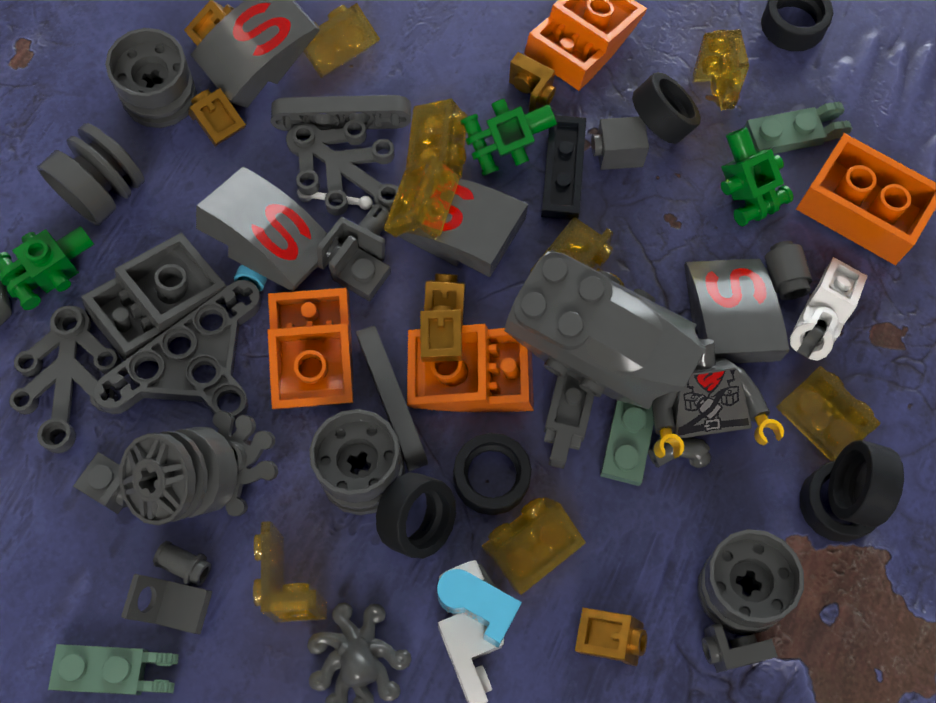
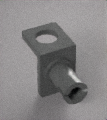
(366, 233)

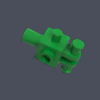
(509, 131)
(753, 179)
(42, 264)

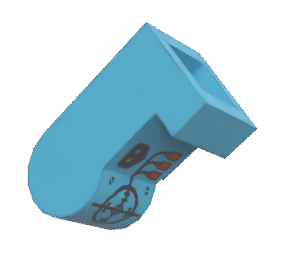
(468, 594)

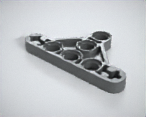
(176, 371)

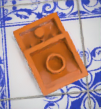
(582, 36)
(310, 348)
(490, 377)

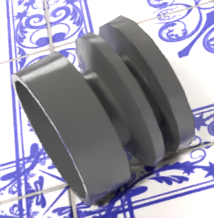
(151, 77)
(95, 170)
(349, 443)
(177, 474)
(770, 573)

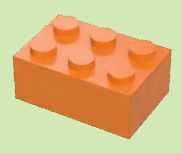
(870, 199)

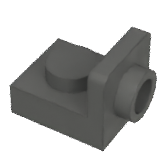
(357, 269)
(101, 483)
(744, 650)

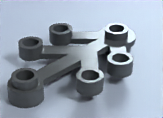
(340, 162)
(62, 373)

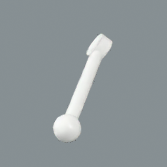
(364, 202)

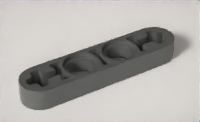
(374, 110)
(392, 398)

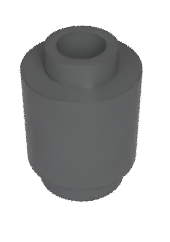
(788, 270)

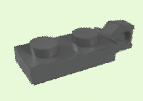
(567, 419)

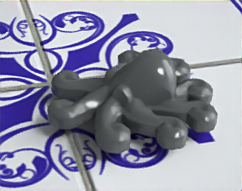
(246, 455)
(357, 657)

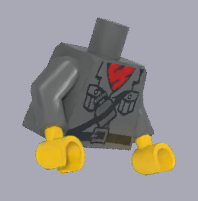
(713, 402)

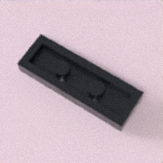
(564, 168)

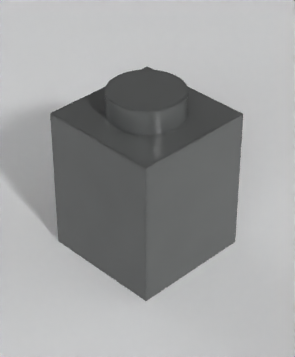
(620, 143)

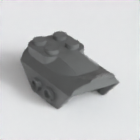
(603, 332)

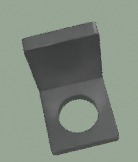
(170, 605)

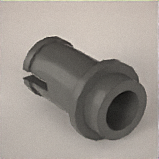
(182, 563)

